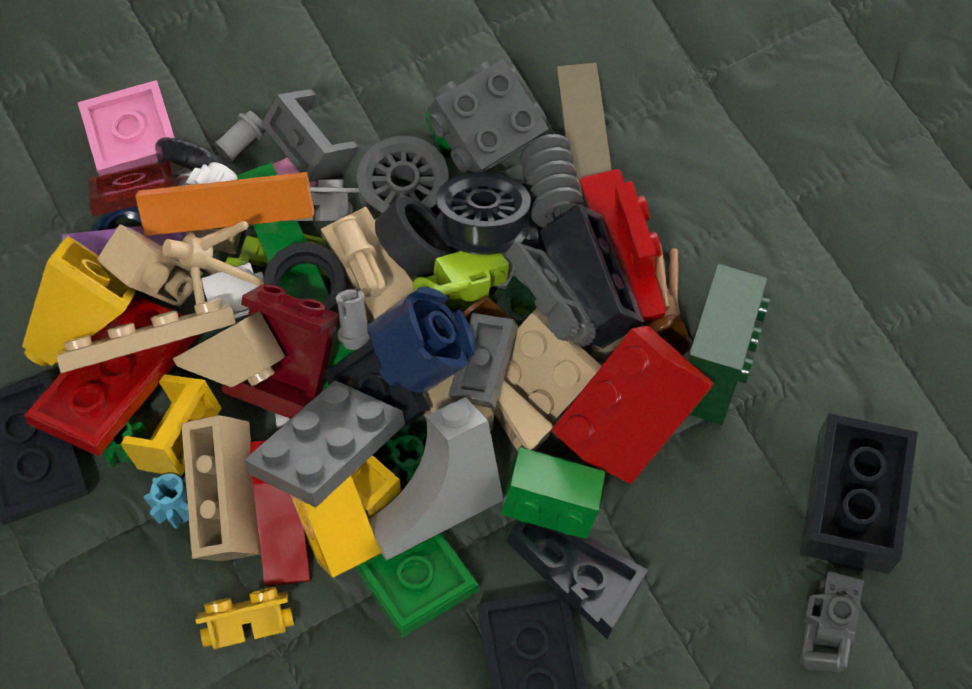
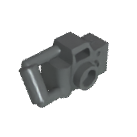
(833, 624)

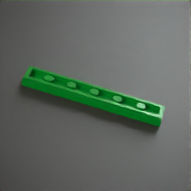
(302, 280)

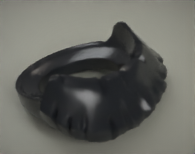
(182, 153)

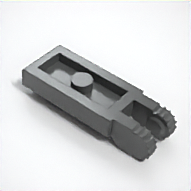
(552, 294)

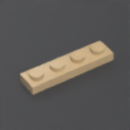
(127, 340)

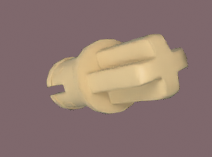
(359, 256)

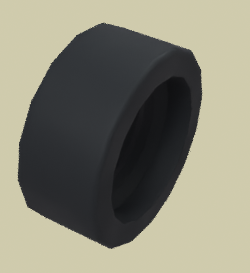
(411, 237)
(308, 254)

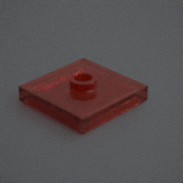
(118, 189)

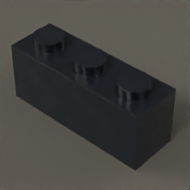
(591, 267)

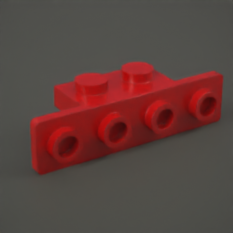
(627, 224)

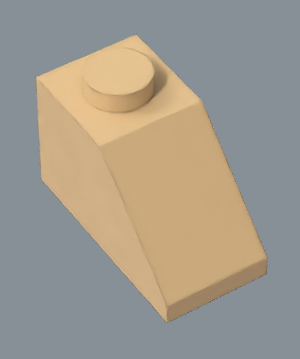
(235, 354)

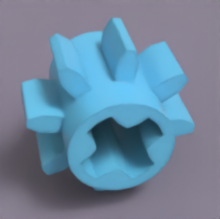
(168, 499)

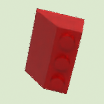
(632, 405)

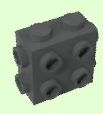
(486, 117)

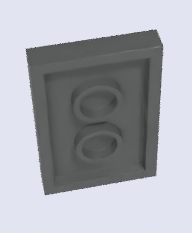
(324, 443)

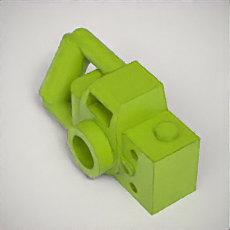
(466, 275)

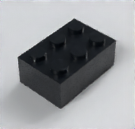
(859, 493)

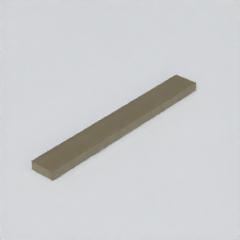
(586, 133)

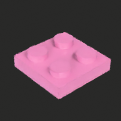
(125, 127)

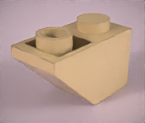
(143, 266)

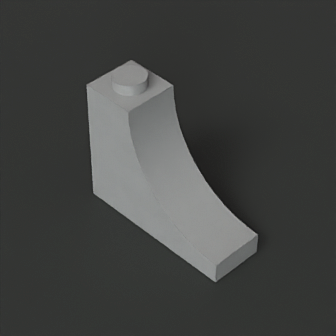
(450, 484)

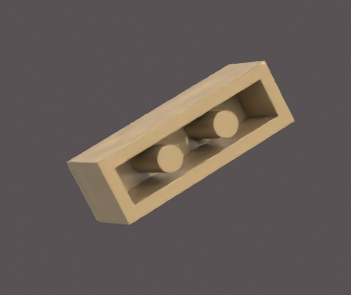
(219, 489)

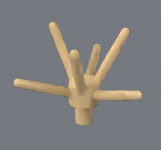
(198, 255)

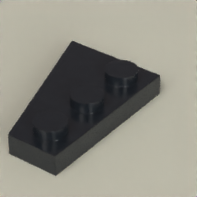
(581, 571)

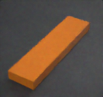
(225, 203)

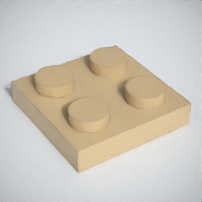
(547, 369)

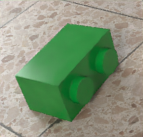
(553, 493)

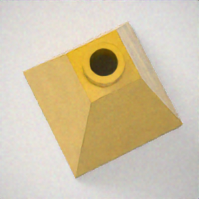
(72, 301)

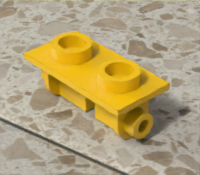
(226, 619)

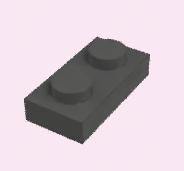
(484, 374)

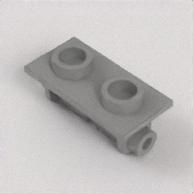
(330, 201)

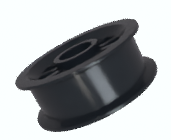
(482, 213)

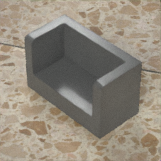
(302, 139)

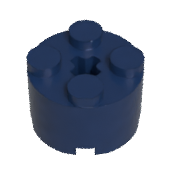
(421, 341)

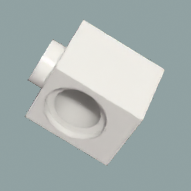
(230, 289)

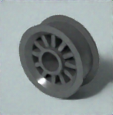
(425, 172)

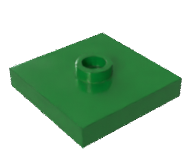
(417, 583)

